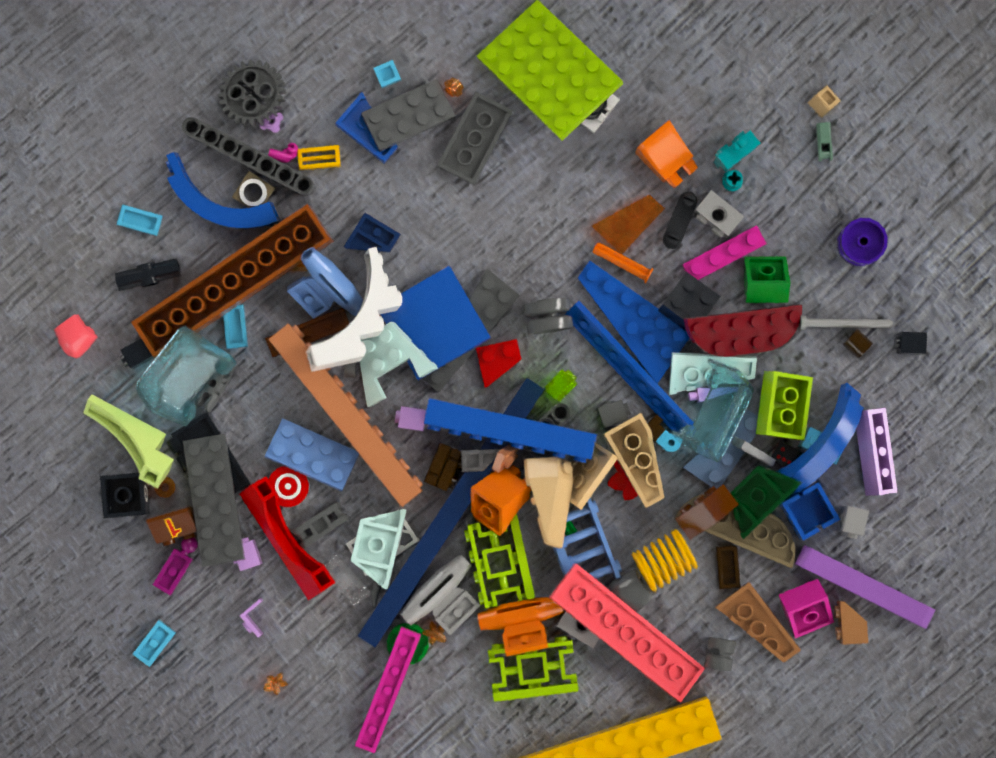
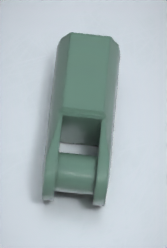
(824, 138)

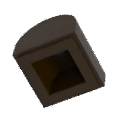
(857, 343)

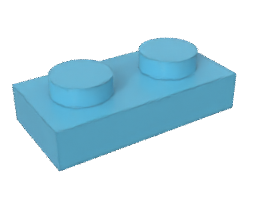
(154, 643)

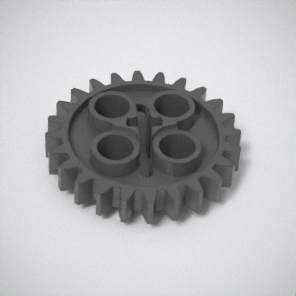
(239, 107)

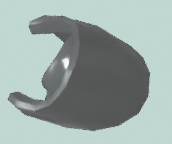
(632, 589)

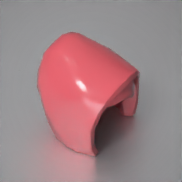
(75, 336)

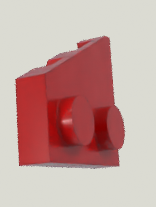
(497, 359)

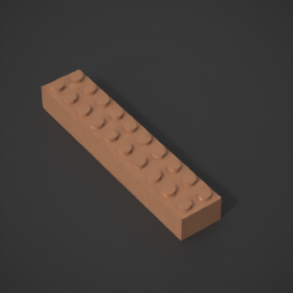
(348, 417)

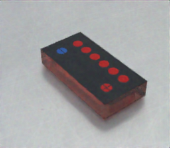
(785, 454)

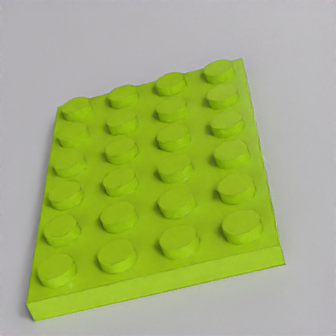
(550, 70)

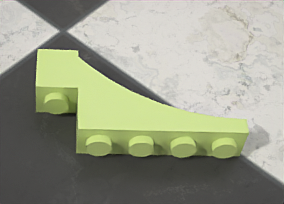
(136, 436)

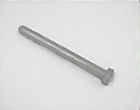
(847, 323)

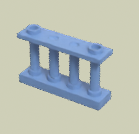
(567, 562)

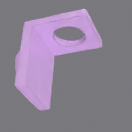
(248, 623)

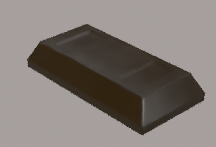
(728, 567)

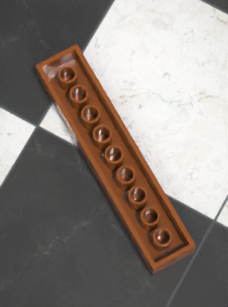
(233, 279)

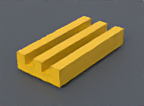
(316, 158)

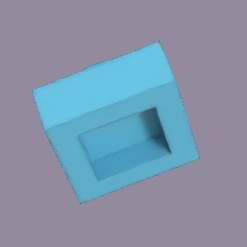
(387, 74)

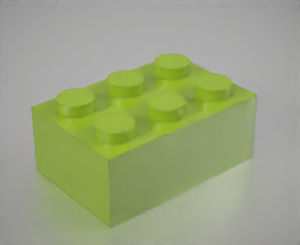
(784, 405)

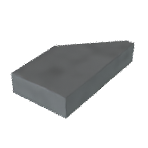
(477, 459)

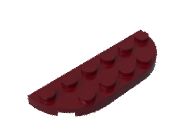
(744, 330)

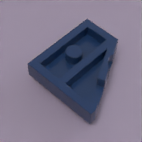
(371, 234)

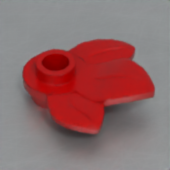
(621, 483)

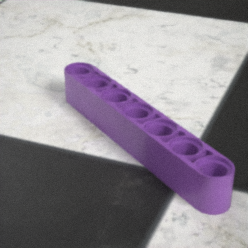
(865, 587)

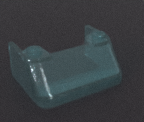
(719, 413)

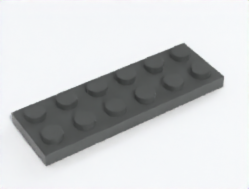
(214, 500)

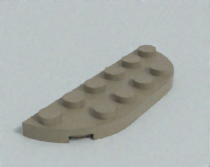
(769, 539)

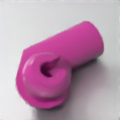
(285, 155)

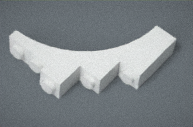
(378, 300)

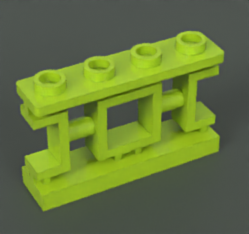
(516, 557)
(534, 684)

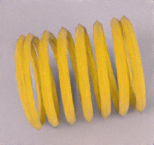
(647, 572)

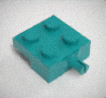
(741, 146)

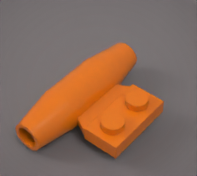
(521, 623)

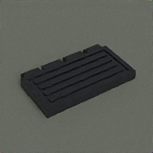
(199, 428)

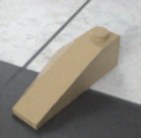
(637, 456)
(552, 488)

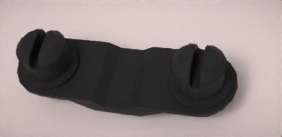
(680, 220)

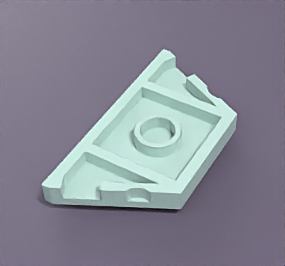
(378, 544)

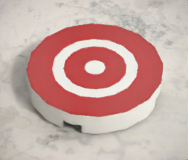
(290, 486)

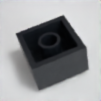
(688, 300)
(124, 495)

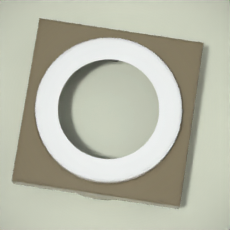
(250, 177)

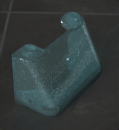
(180, 374)

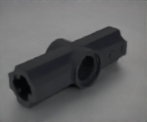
(147, 274)

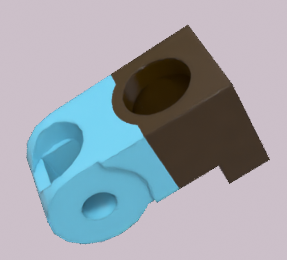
(662, 436)

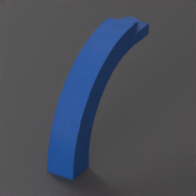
(246, 218)
(830, 442)

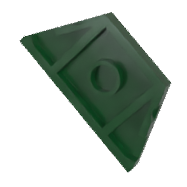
(759, 496)

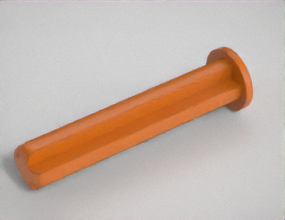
(622, 261)

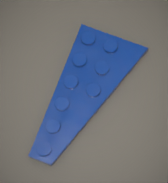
(636, 320)

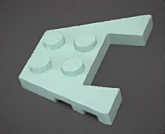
(385, 354)

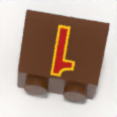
(172, 526)

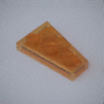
(629, 223)

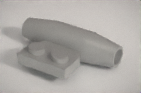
(443, 597)

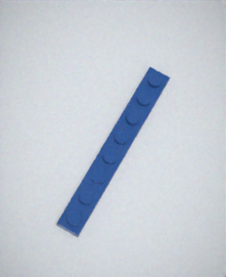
(628, 368)

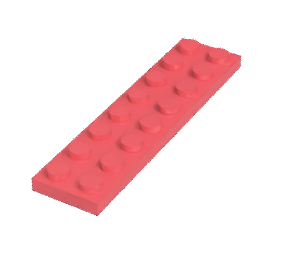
(627, 632)

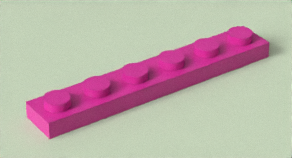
(388, 689)

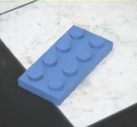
(312, 454)

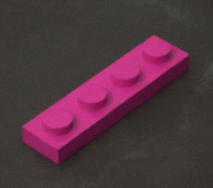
(725, 253)

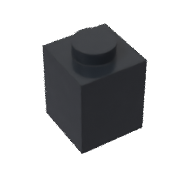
(911, 343)
(135, 354)

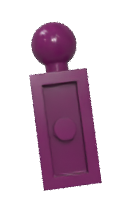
(176, 566)

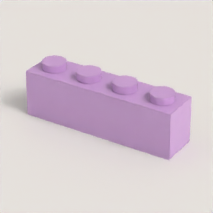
(876, 453)

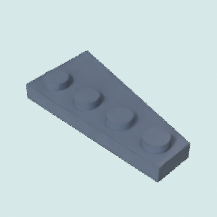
(717, 472)

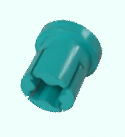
(727, 184)

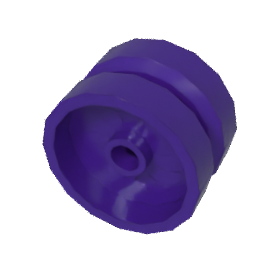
(867, 230)

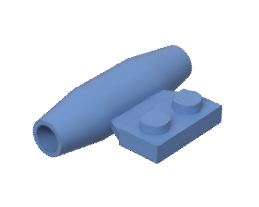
(324, 286)

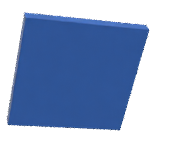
(439, 319)

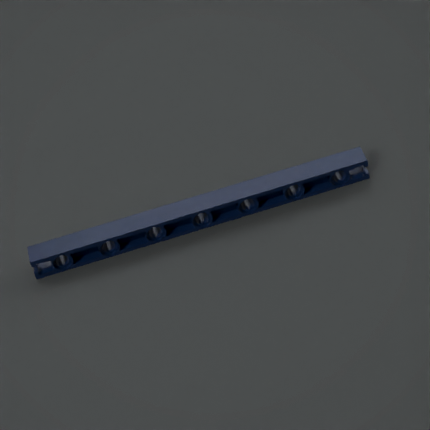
(440, 528)

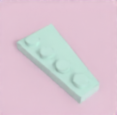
(691, 369)

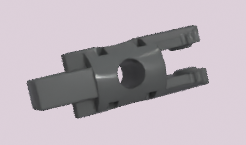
(215, 387)

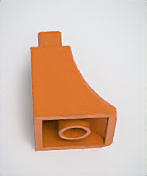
(666, 154)
(499, 498)

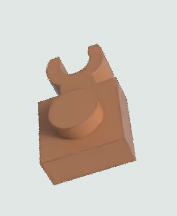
(505, 458)

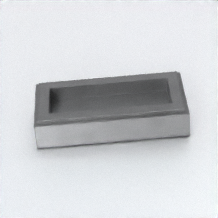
(753, 451)

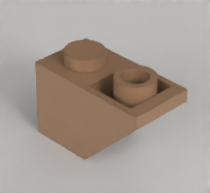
(851, 625)

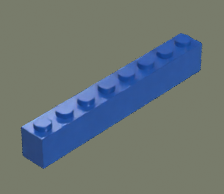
(511, 429)

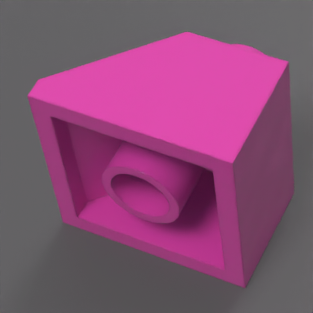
(806, 608)

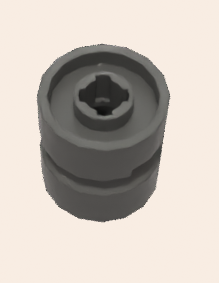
(714, 659)

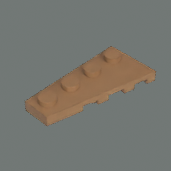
(754, 616)

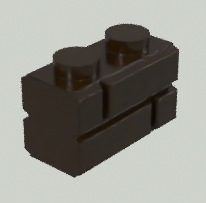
(444, 467)

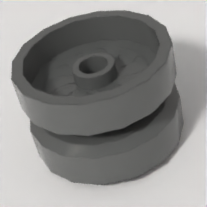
(548, 312)

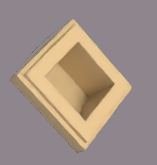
(824, 101)

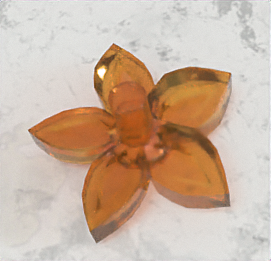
(435, 633)
(275, 683)

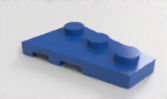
(355, 127)

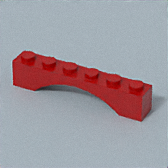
(264, 505)

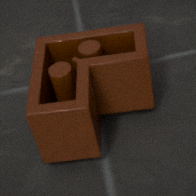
(706, 511)

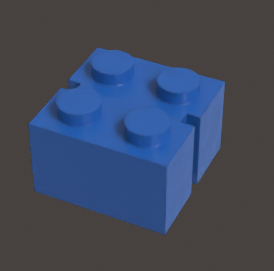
(809, 510)

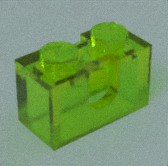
(561, 385)

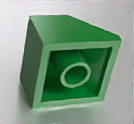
(766, 279)

